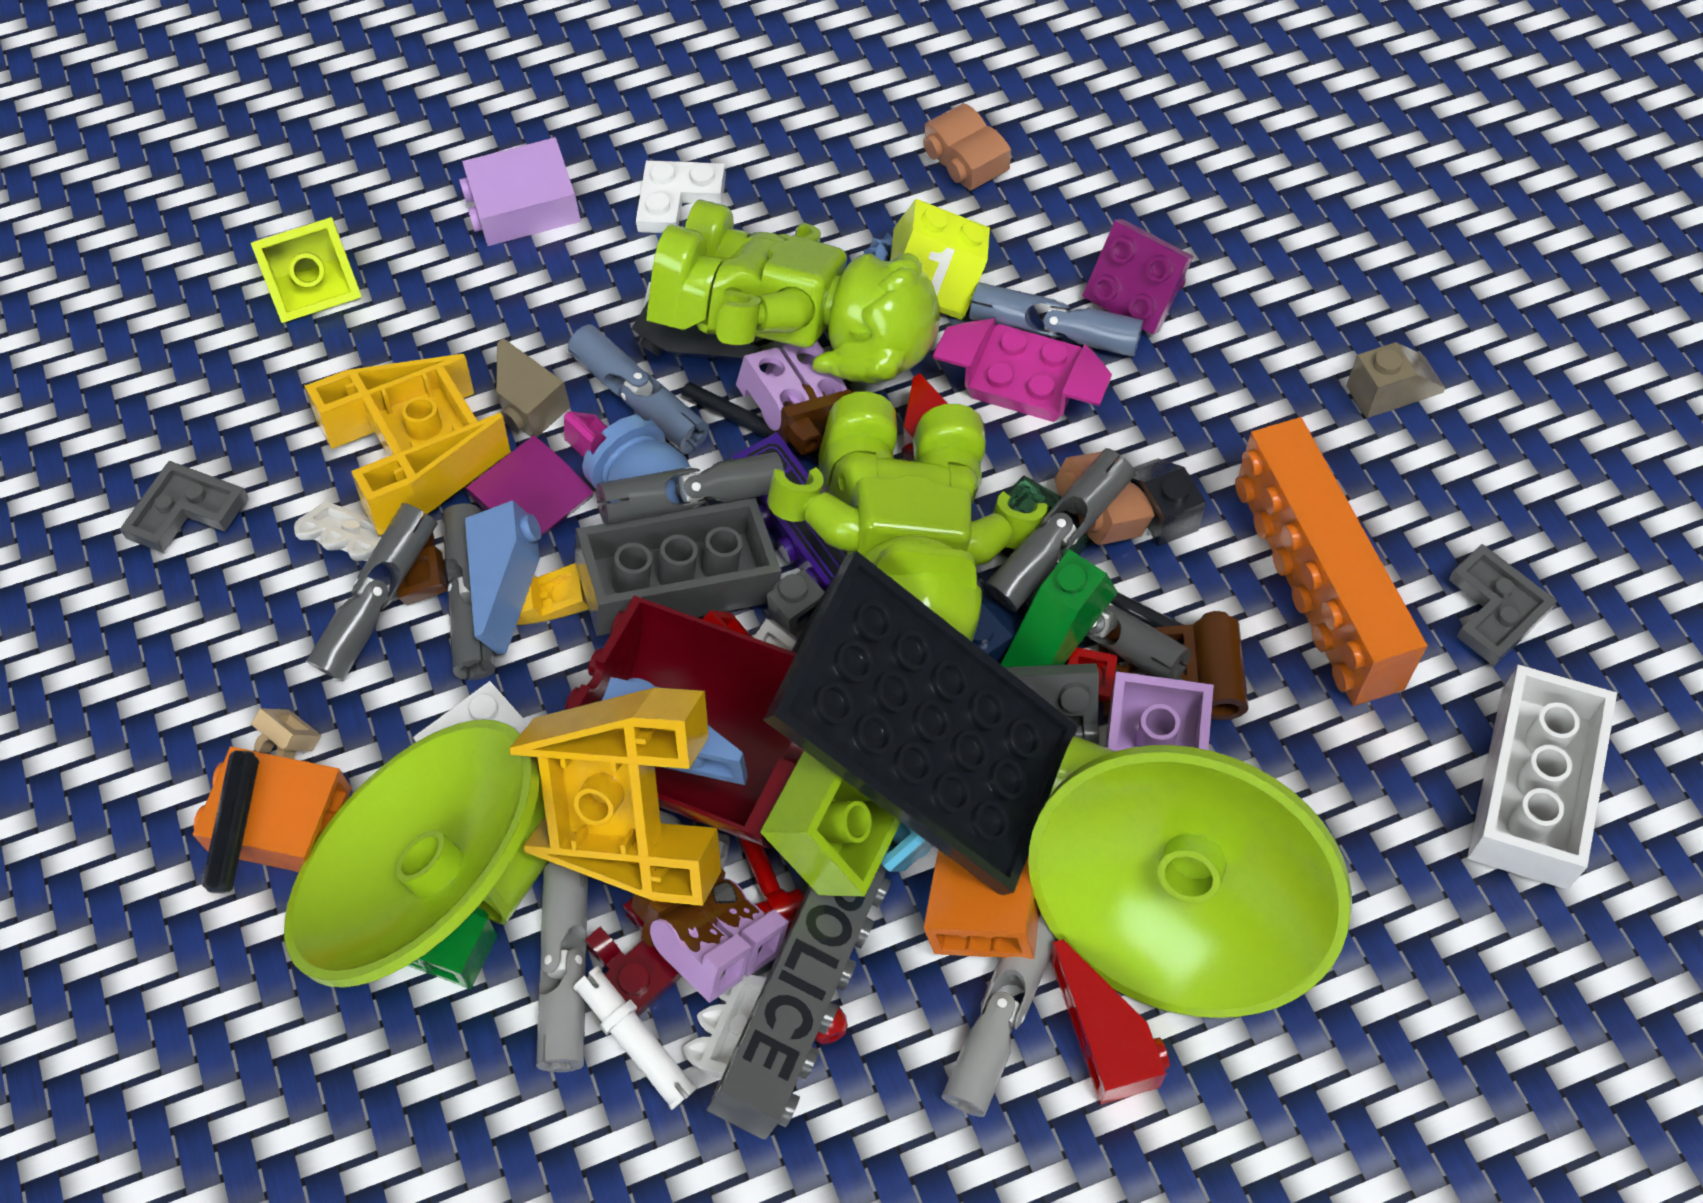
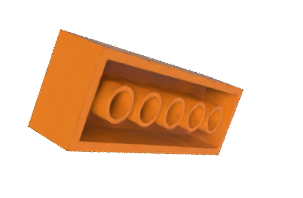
(1328, 563)

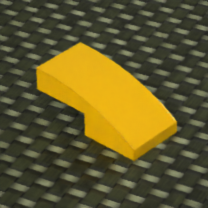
(553, 596)

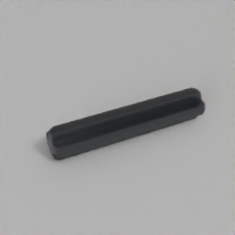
(230, 822)

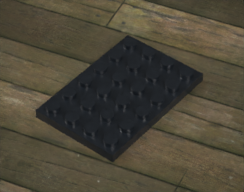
(923, 723)

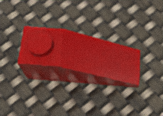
(1111, 1034)

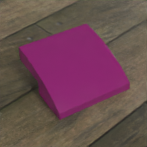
(536, 482)

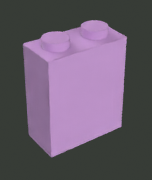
(519, 192)

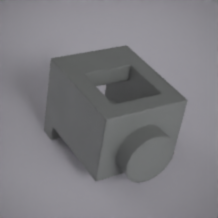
(791, 599)

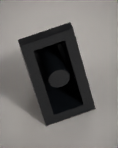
(1173, 497)

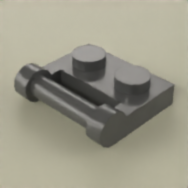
(1069, 689)

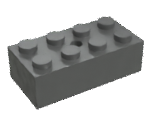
(679, 559)

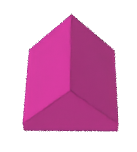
(583, 431)

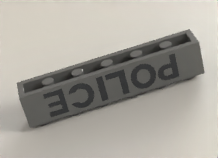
(793, 1009)

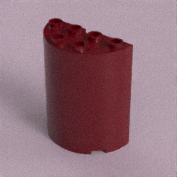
(739, 686)

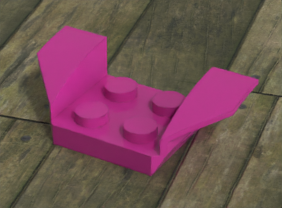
(1023, 368)

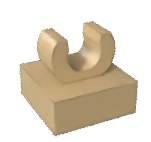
(284, 730)

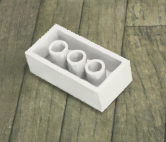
(1543, 777)

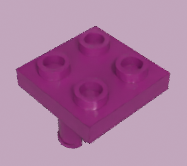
(1137, 275)

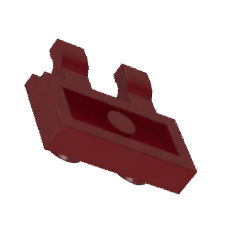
(639, 974)

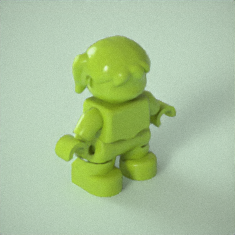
(790, 291)

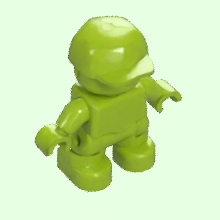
(907, 513)

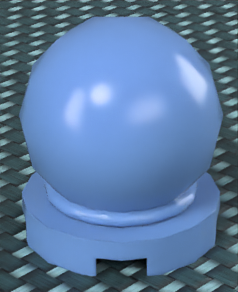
(632, 450)

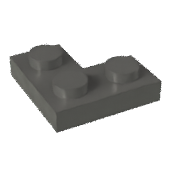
(181, 495)
(1508, 600)

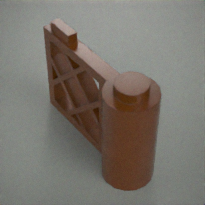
(1213, 660)

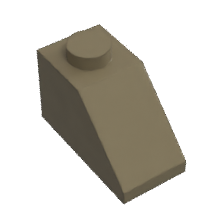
(1391, 379)
(527, 391)

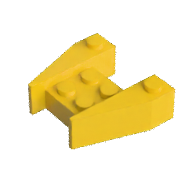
(422, 425)
(605, 797)

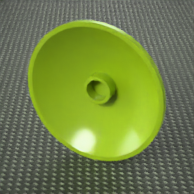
(417, 855)
(1189, 878)

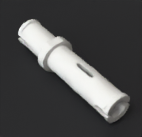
(635, 1038)

